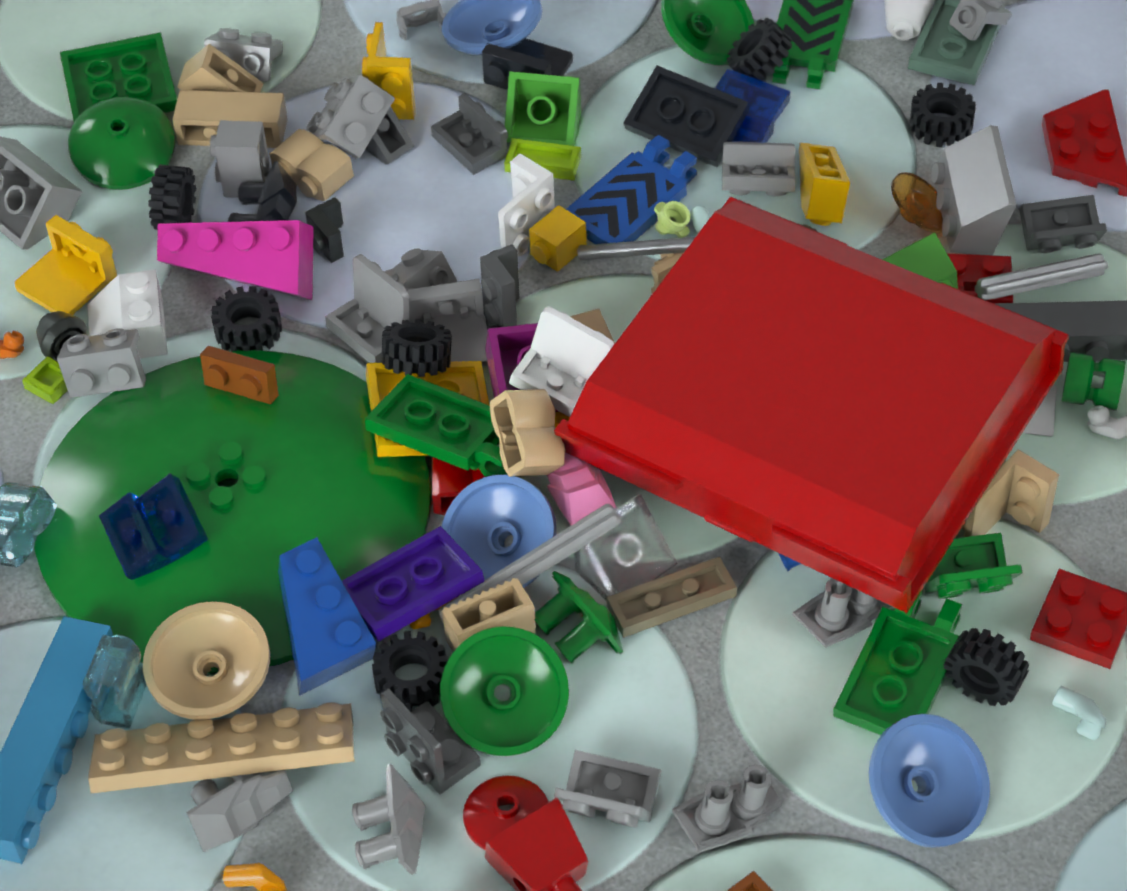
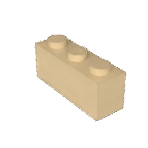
(199, 114)

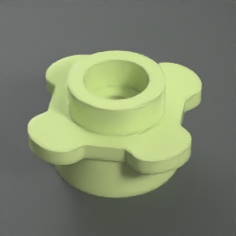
(672, 218)

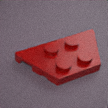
(1086, 142)

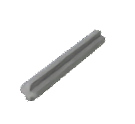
(1041, 277)

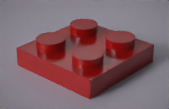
(1082, 619)

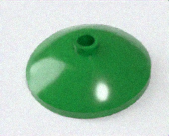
(706, 26)
(121, 157)
(530, 673)

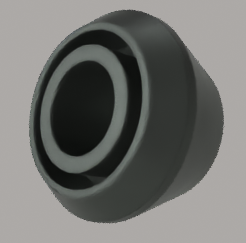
(55, 330)

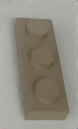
(671, 596)

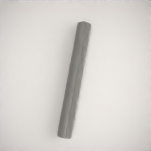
(549, 552)

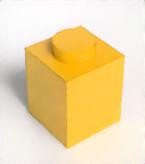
(557, 238)

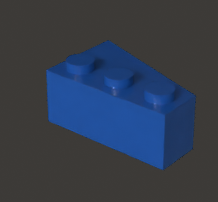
(321, 618)

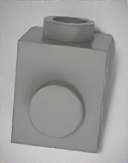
(974, 14)

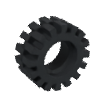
(759, 50)
(947, 101)
(172, 195)
(241, 306)
(416, 348)
(406, 652)
(986, 667)

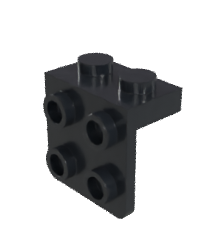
(525, 58)

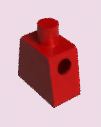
(539, 852)

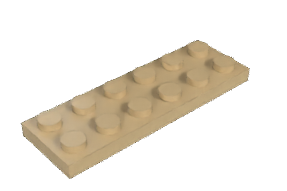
(222, 747)

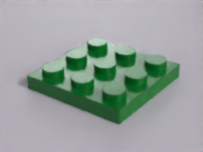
(117, 69)

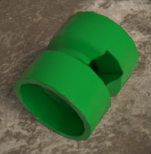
(1079, 379)

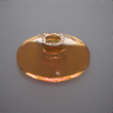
(917, 201)

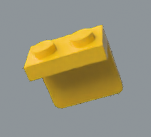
(389, 74)
(70, 271)

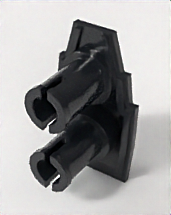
(275, 197)

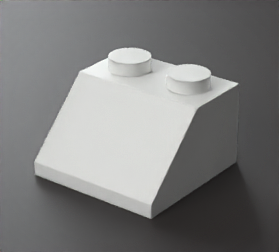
(130, 304)

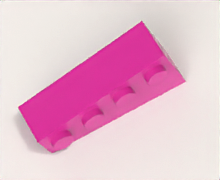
(247, 252)

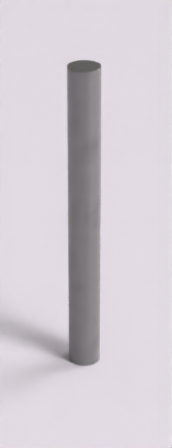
(634, 248)

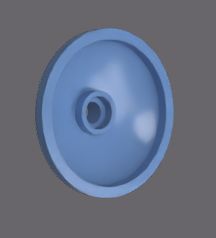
(495, 22)
(491, 512)
(948, 776)

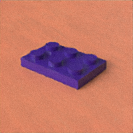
(412, 582)

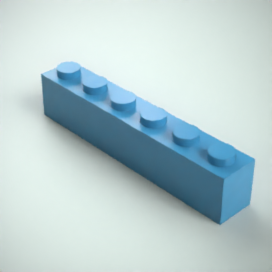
(45, 736)

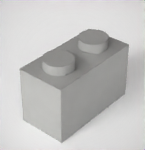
(239, 155)

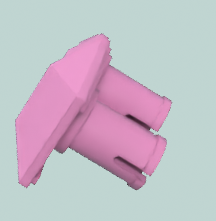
(578, 489)

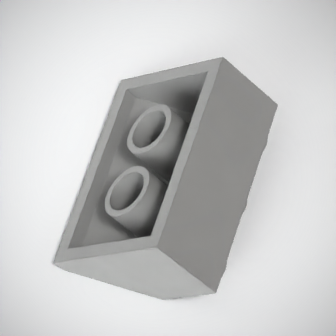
(974, 192)
(30, 194)

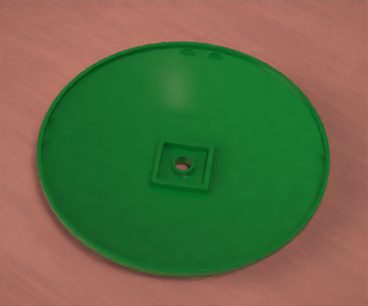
(300, 475)

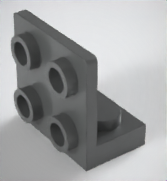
(427, 743)

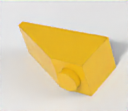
(822, 184)

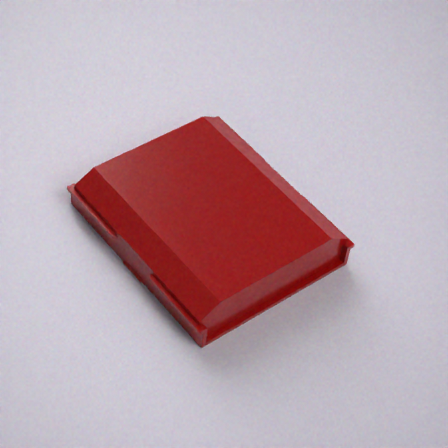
(815, 399)

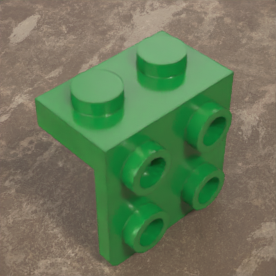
(970, 564)

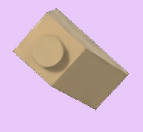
(216, 72)

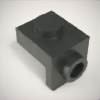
(326, 220)

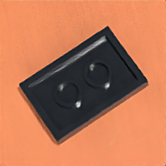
(687, 115)

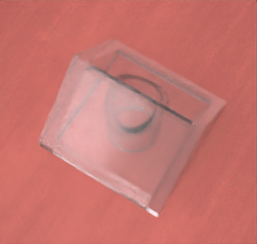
(627, 553)

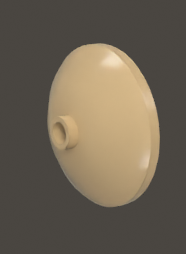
(193, 643)

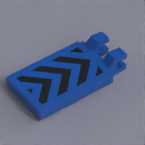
(625, 198)

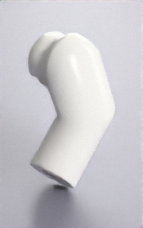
(1104, 425)

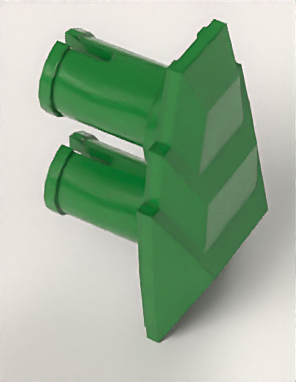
(596, 623)

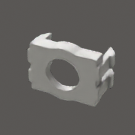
(432, 12)

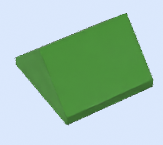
(543, 108)

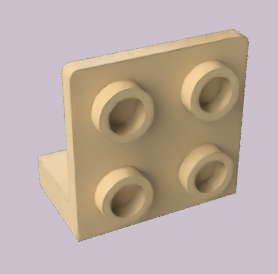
(1019, 488)

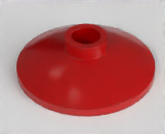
(482, 812)

